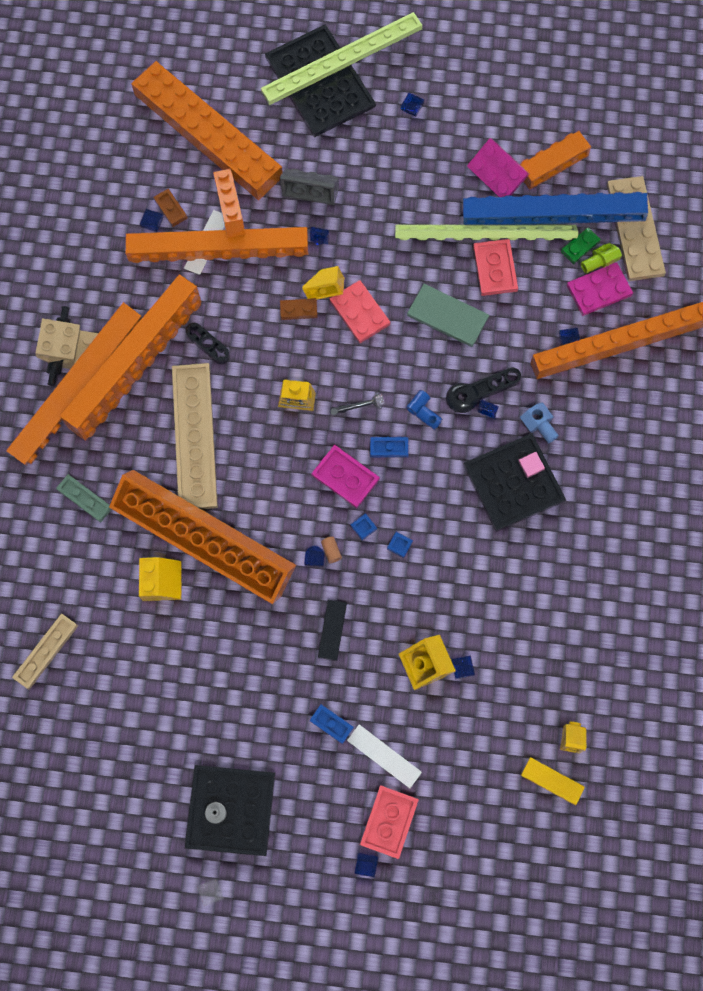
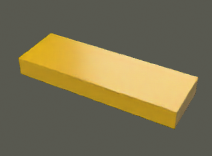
(552, 781)

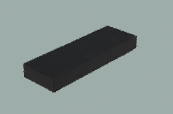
(332, 630)

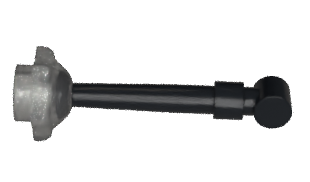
(377, 400)

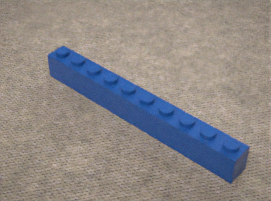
(556, 209)

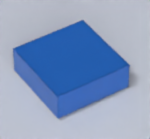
(363, 527)
(400, 545)

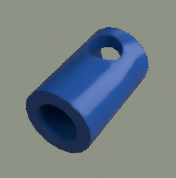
(418, 402)
(429, 417)

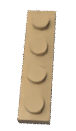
(45, 651)

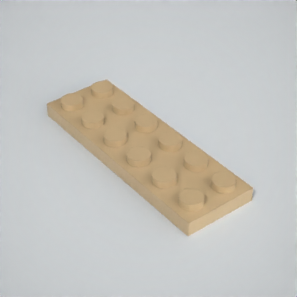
(638, 239)

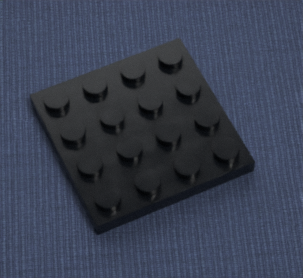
(505, 488)
(248, 807)

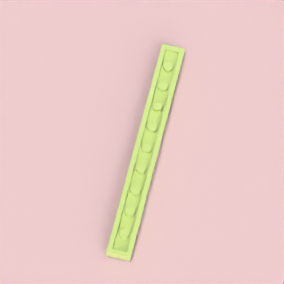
(341, 58)
(493, 232)

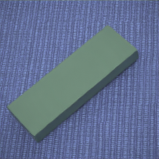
(84, 498)

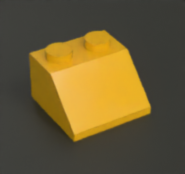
(160, 579)
(426, 662)

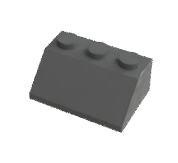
(309, 186)

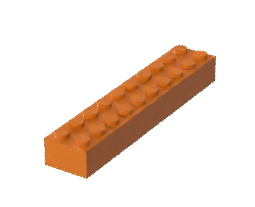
(207, 130)
(132, 358)
(202, 536)

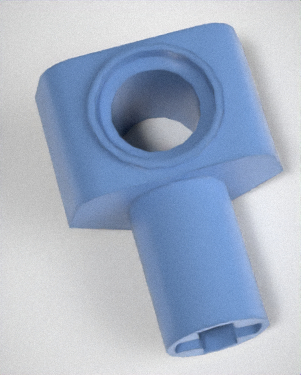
(543, 424)

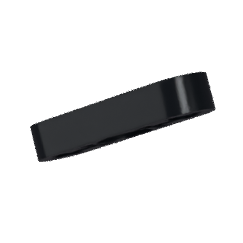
(204, 336)

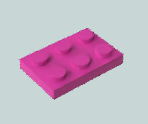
(497, 169)
(599, 289)
(345, 476)

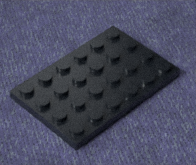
(329, 99)

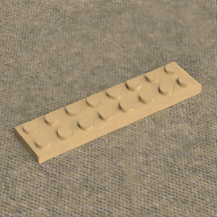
(194, 435)

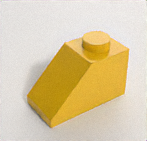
(325, 284)
(573, 738)

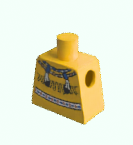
(297, 395)

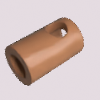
(331, 550)

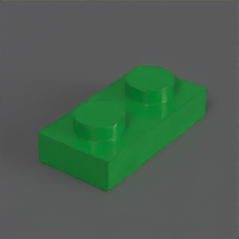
(580, 246)

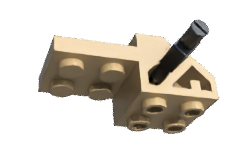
(61, 344)

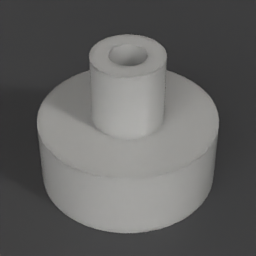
(219, 816)

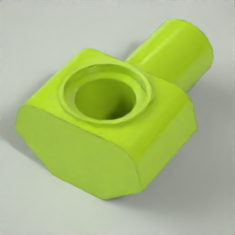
(602, 256)

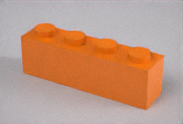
(555, 159)
(229, 203)

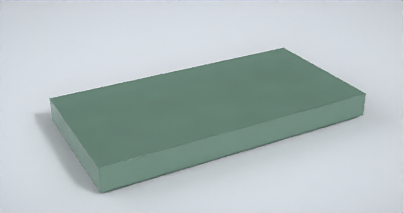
(448, 315)

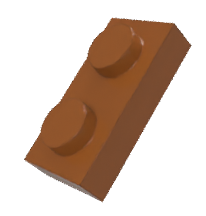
(170, 207)
(298, 309)

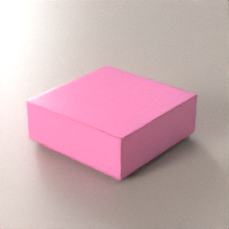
(531, 464)

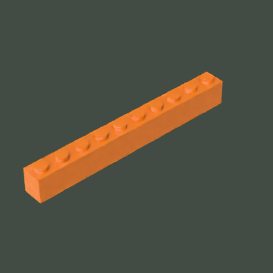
(215, 244)
(617, 341)
(48, 418)

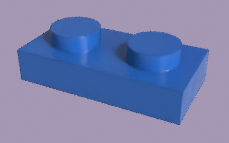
(388, 447)
(331, 724)

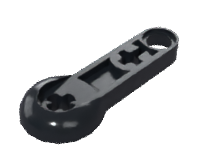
(479, 390)

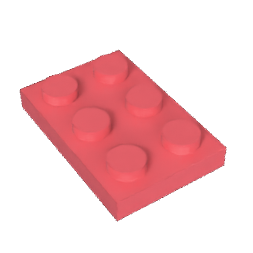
(495, 267)
(360, 311)
(389, 822)

